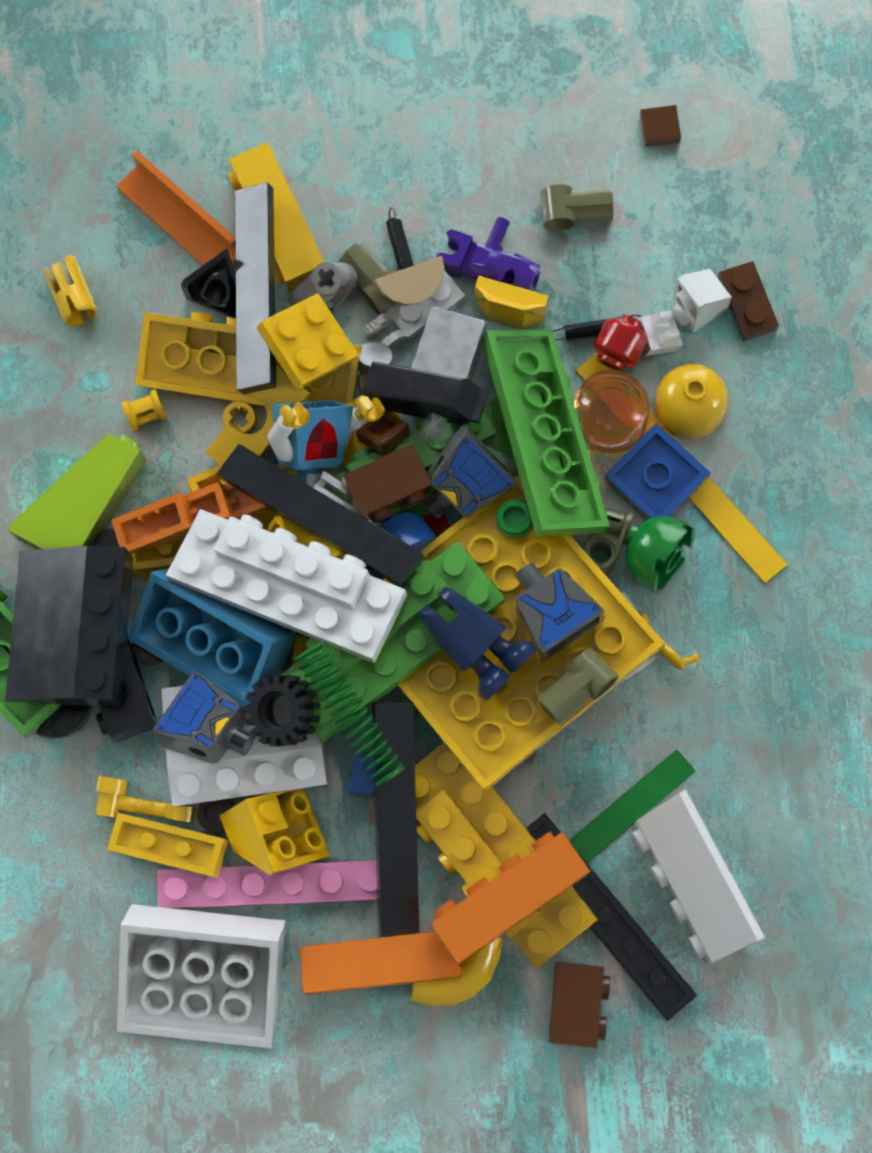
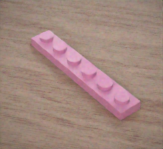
(254, 887)

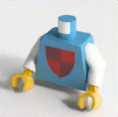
(317, 432)

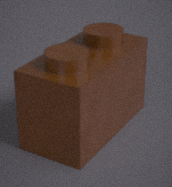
(387, 485)
(577, 1005)

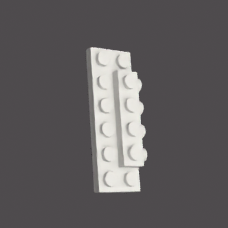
(288, 582)

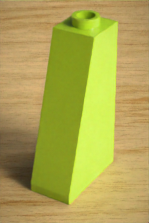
(82, 498)

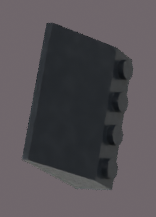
(70, 626)

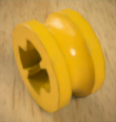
(240, 407)

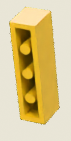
(294, 245)

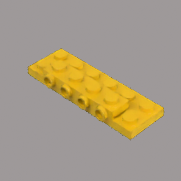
(201, 360)
(478, 836)

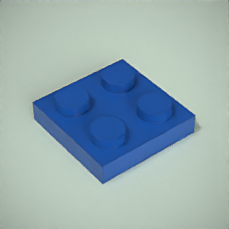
(657, 474)

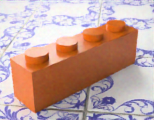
(508, 898)

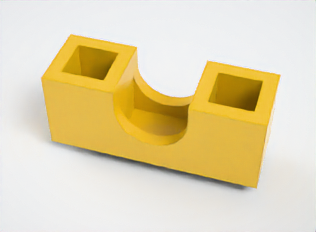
(257, 442)

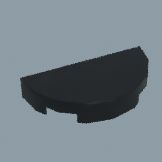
(65, 721)

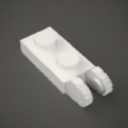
(412, 319)

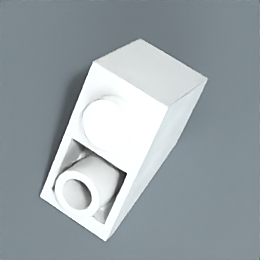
(699, 299)

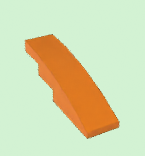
(172, 516)

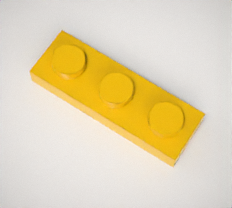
(167, 845)

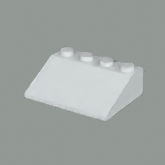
(259, 772)
(697, 879)
(199, 975)

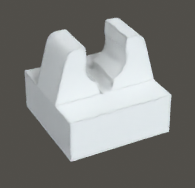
(661, 333)

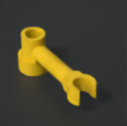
(113, 798)

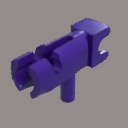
(489, 259)

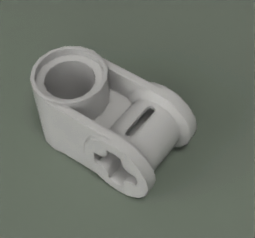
(331, 281)

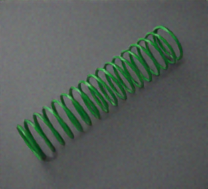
(342, 707)

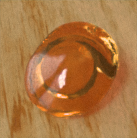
(612, 411)

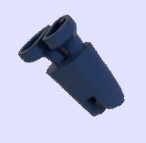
(471, 636)

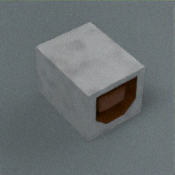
(450, 344)

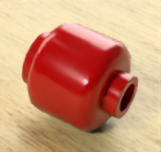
(620, 343)

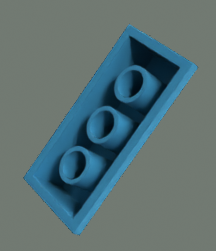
(209, 637)

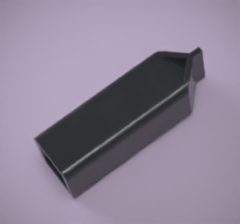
(423, 392)

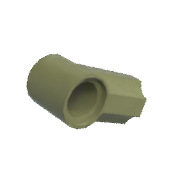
(566, 207)
(368, 268)
(585, 680)

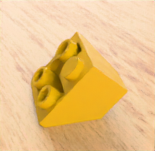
(275, 831)

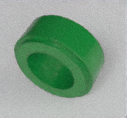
(514, 519)

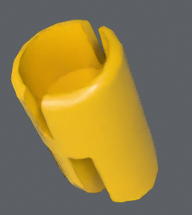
(70, 291)

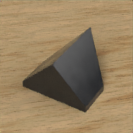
(213, 285)

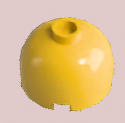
(691, 401)

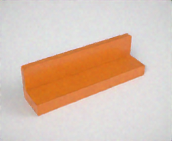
(175, 212)
(375, 963)

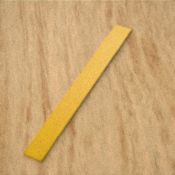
(719, 509)

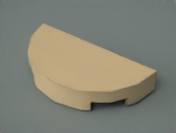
(412, 283)

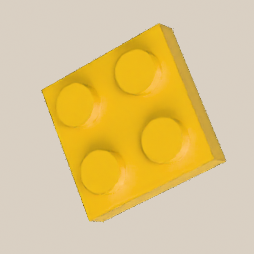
(307, 341)

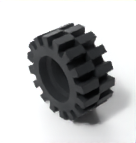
(262, 710)

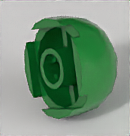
(657, 549)

